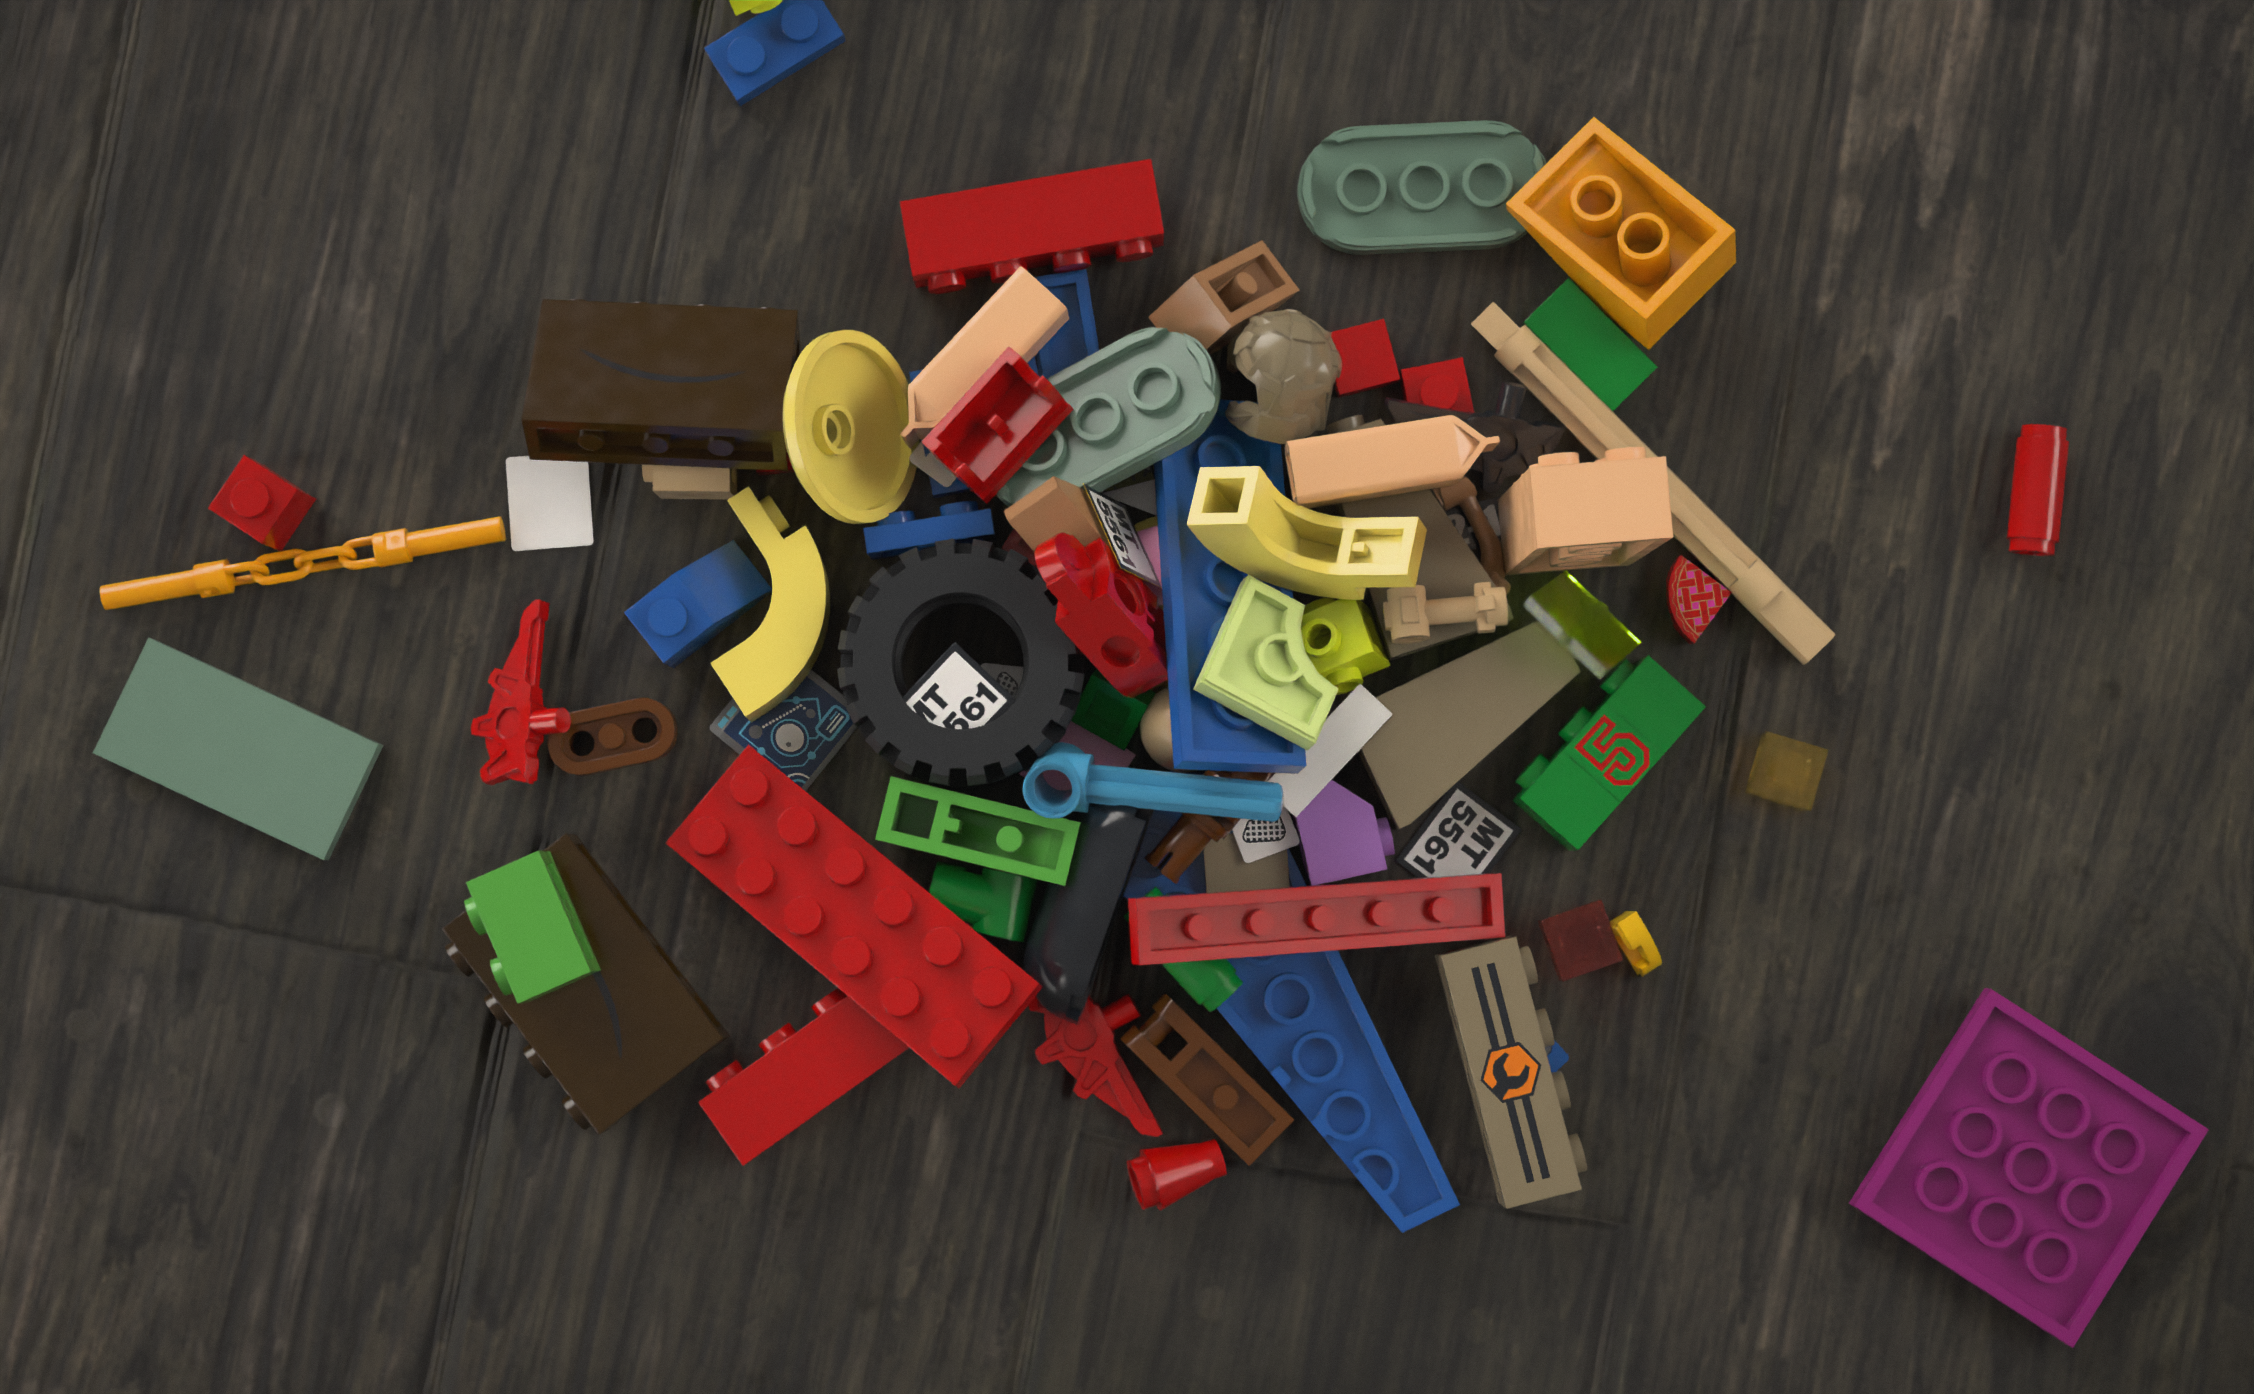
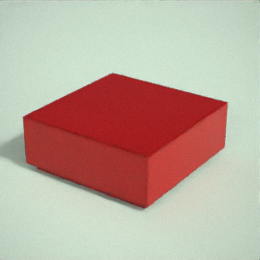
(1365, 358)

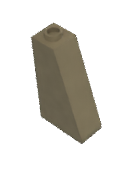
(1446, 563)
(1459, 716)

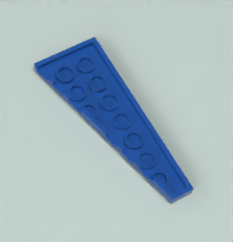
(1325, 1053)

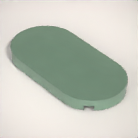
(1417, 187)
(1128, 412)

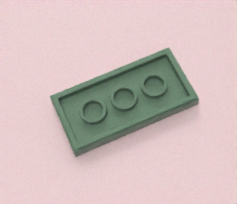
(238, 749)

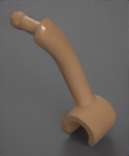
(1490, 547)

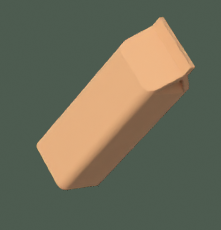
(1016, 316)
(1382, 460)

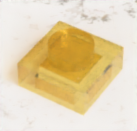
(1786, 771)

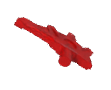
(516, 711)
(1094, 1059)

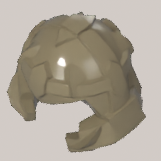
(1293, 375)

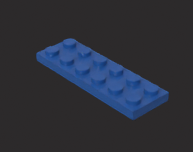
(1195, 602)

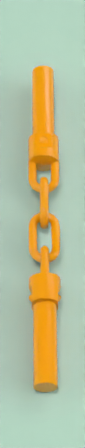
(218, 576)

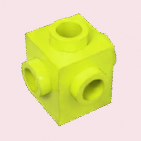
(1342, 641)

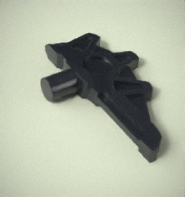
(1519, 440)

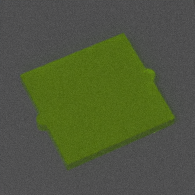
(1582, 624)

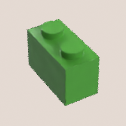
(530, 927)

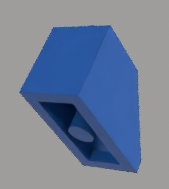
(698, 603)

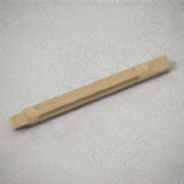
(1692, 519)

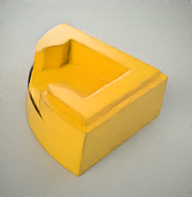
(1636, 942)

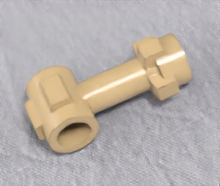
(1410, 614)

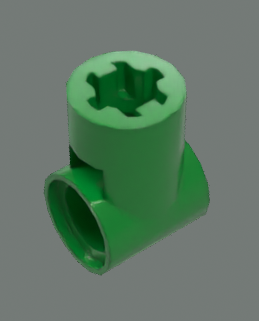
(990, 901)

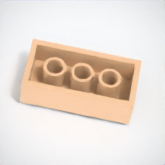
(1585, 513)

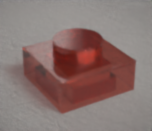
(1580, 940)

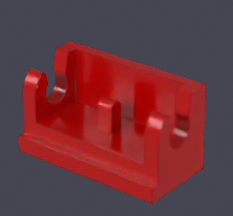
(997, 425)

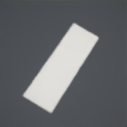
(1337, 743)

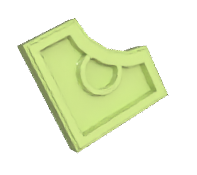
(1263, 667)

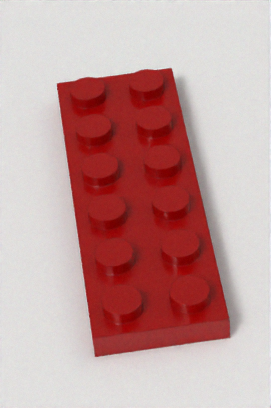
(854, 916)

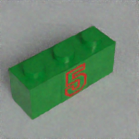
(1606, 751)

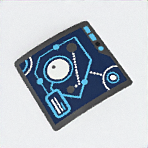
(796, 734)

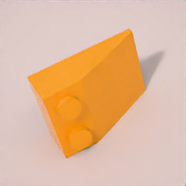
(1625, 232)

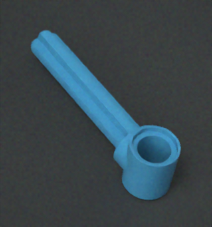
(1144, 789)

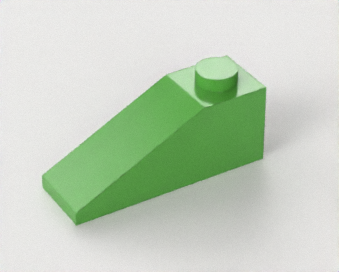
(977, 831)

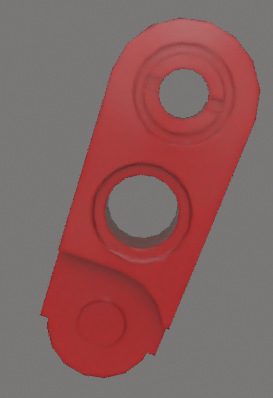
(1105, 612)

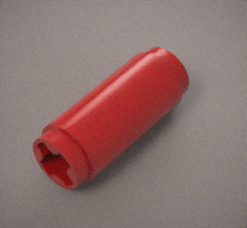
(2037, 490)

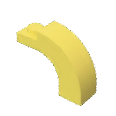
(1302, 550)
(789, 640)

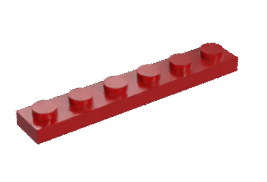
(1315, 918)

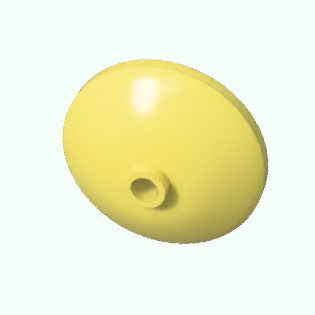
(846, 425)

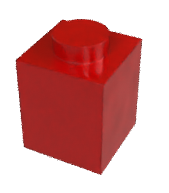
(262, 503)

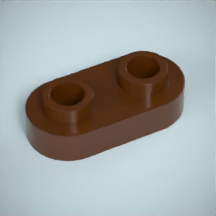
(614, 737)

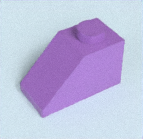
(1341, 836)

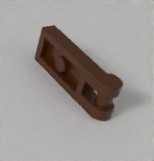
(1209, 1081)

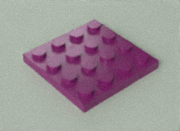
(2028, 1167)

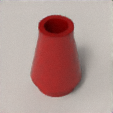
(1172, 1172)

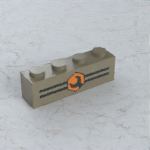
(1510, 1072)

